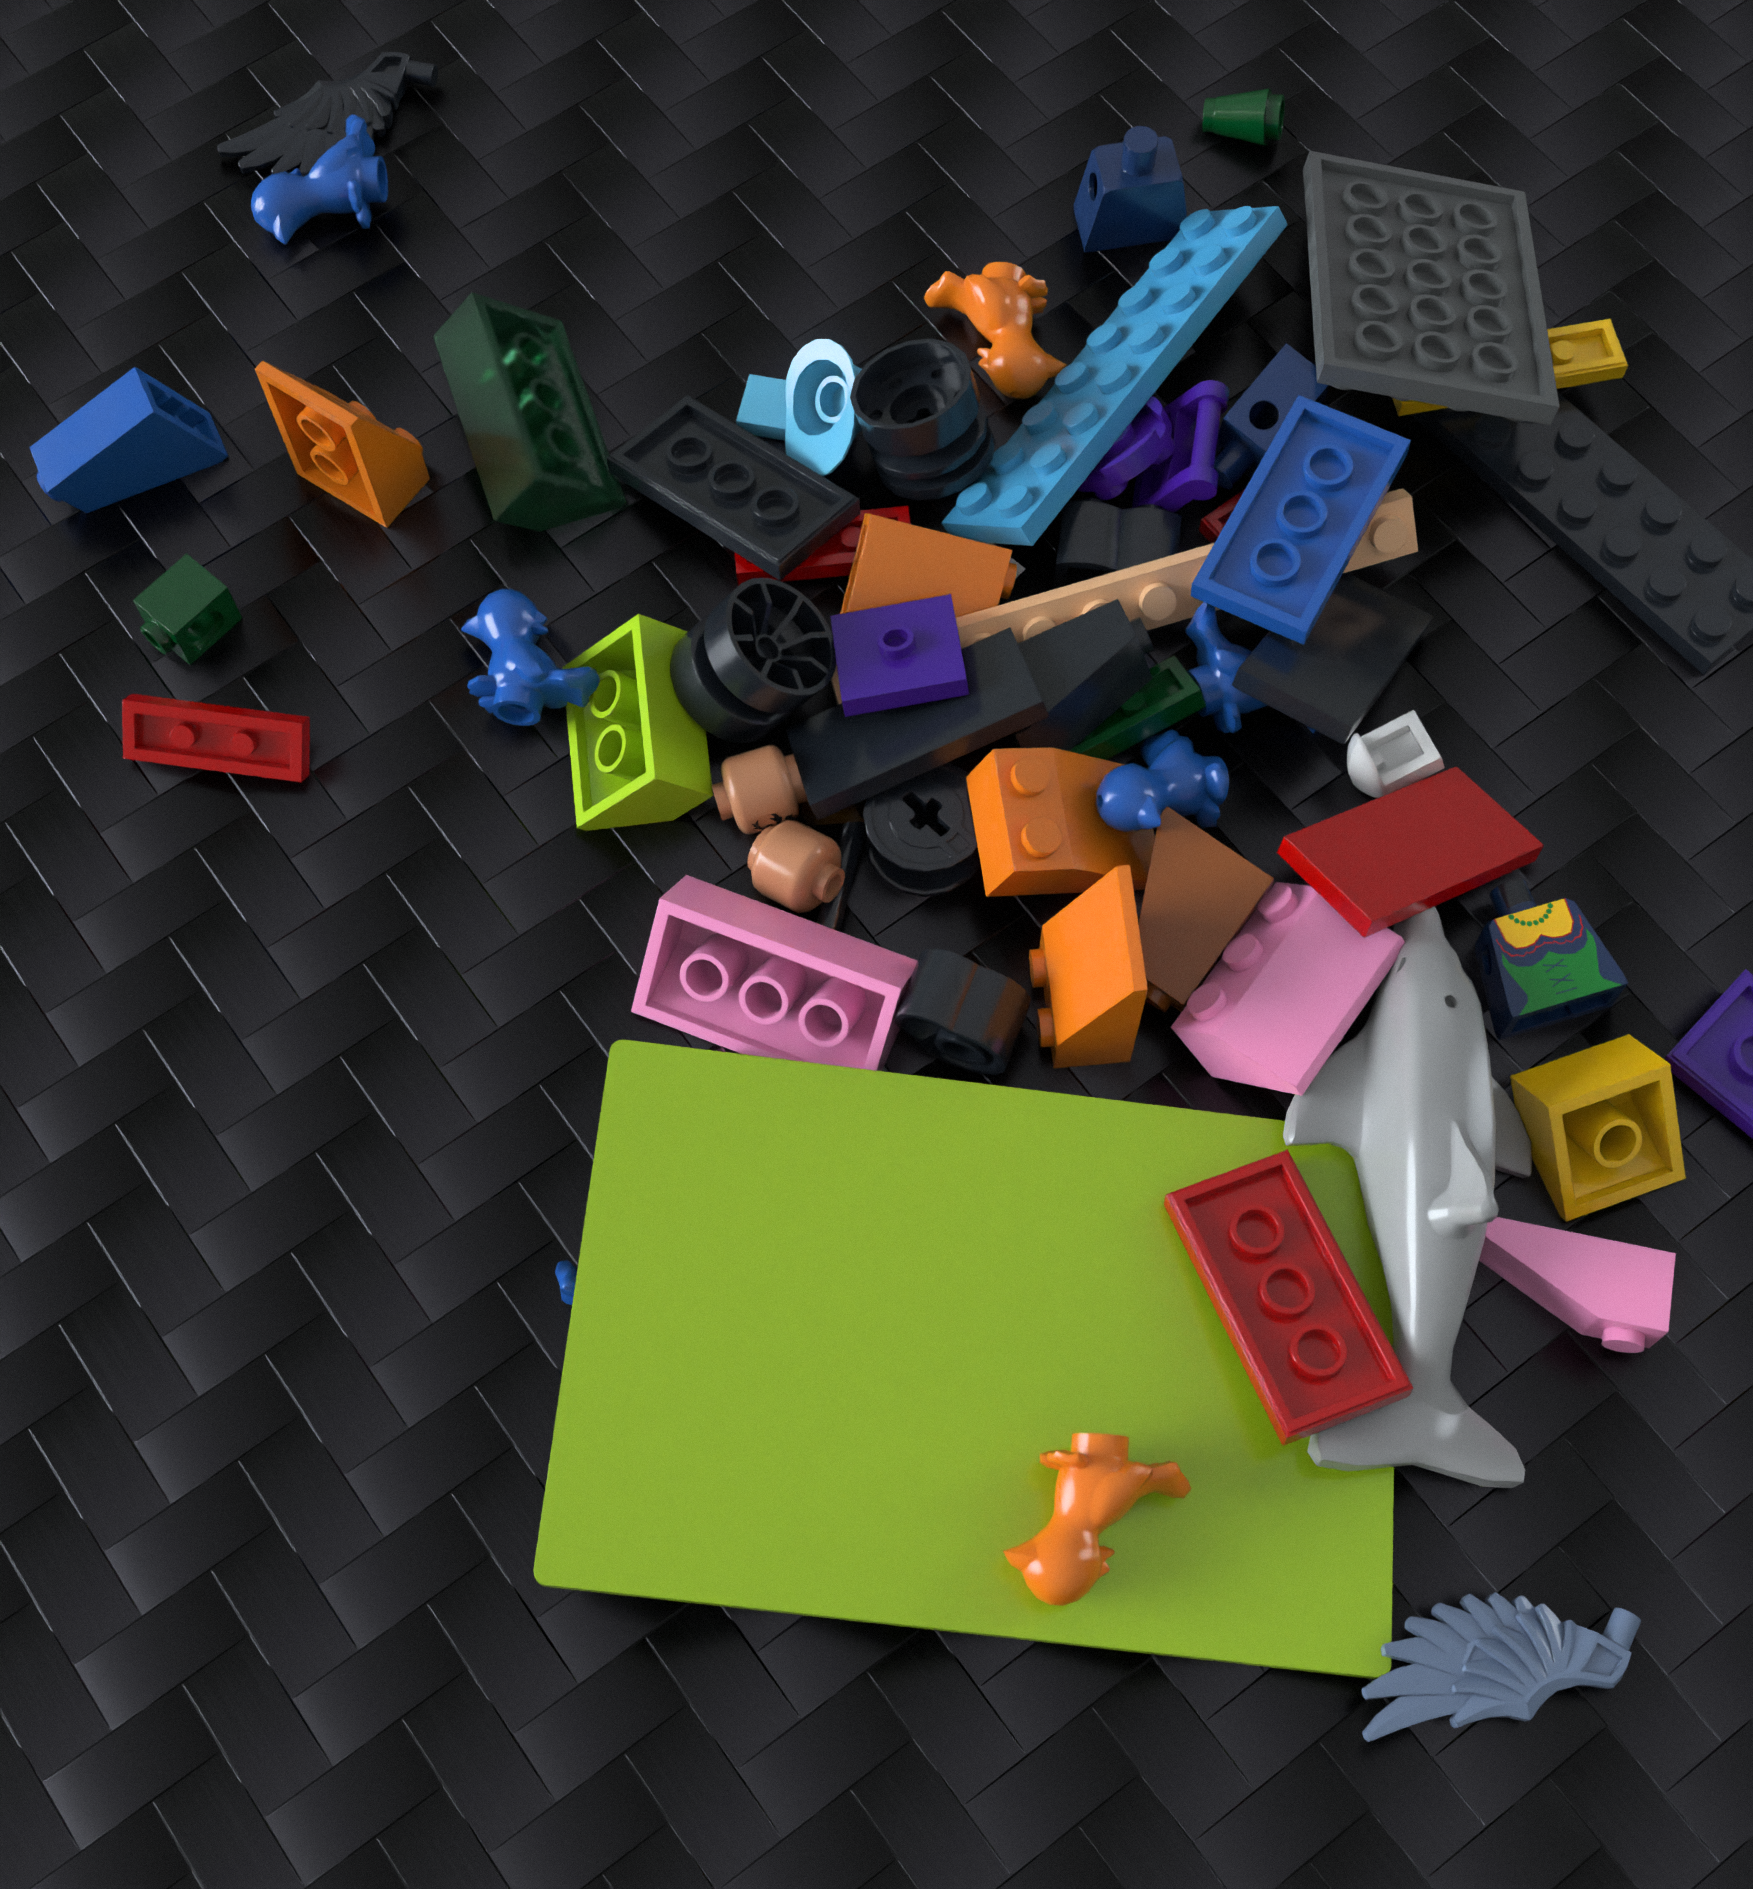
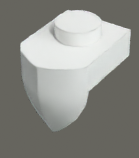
(1392, 756)

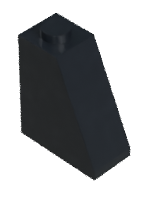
(1084, 673)

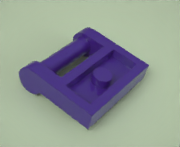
(1195, 433)

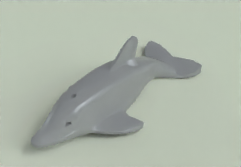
(1426, 1139)

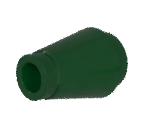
(1246, 116)

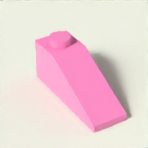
(1586, 1280)

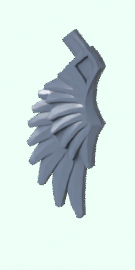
(1494, 1662)

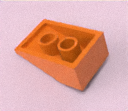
(344, 446)
(1043, 826)
(1092, 975)

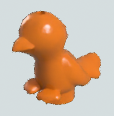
(1002, 310)
(1091, 1493)

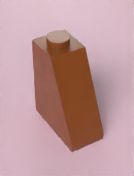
(1192, 908)

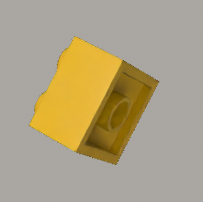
(1601, 1125)

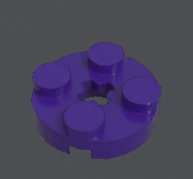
(1141, 444)

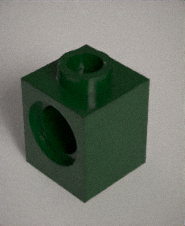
(186, 610)

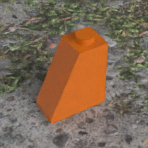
(913, 563)

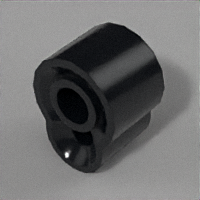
(963, 1012)

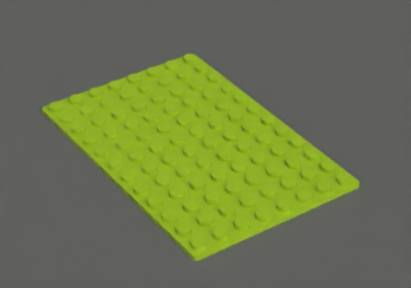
(861, 1311)

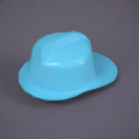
(820, 407)

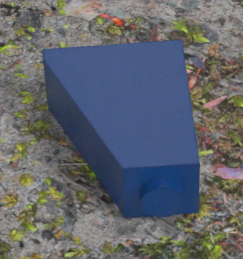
(126, 444)

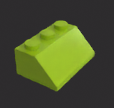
(634, 742)

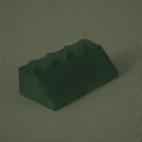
(526, 415)

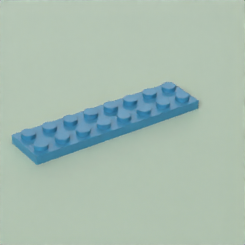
(1113, 376)

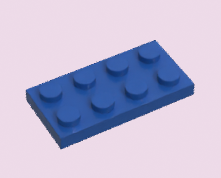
(1300, 519)

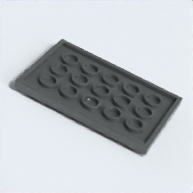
(1426, 289)

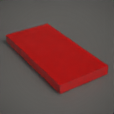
(1409, 850)
(1287, 1297)

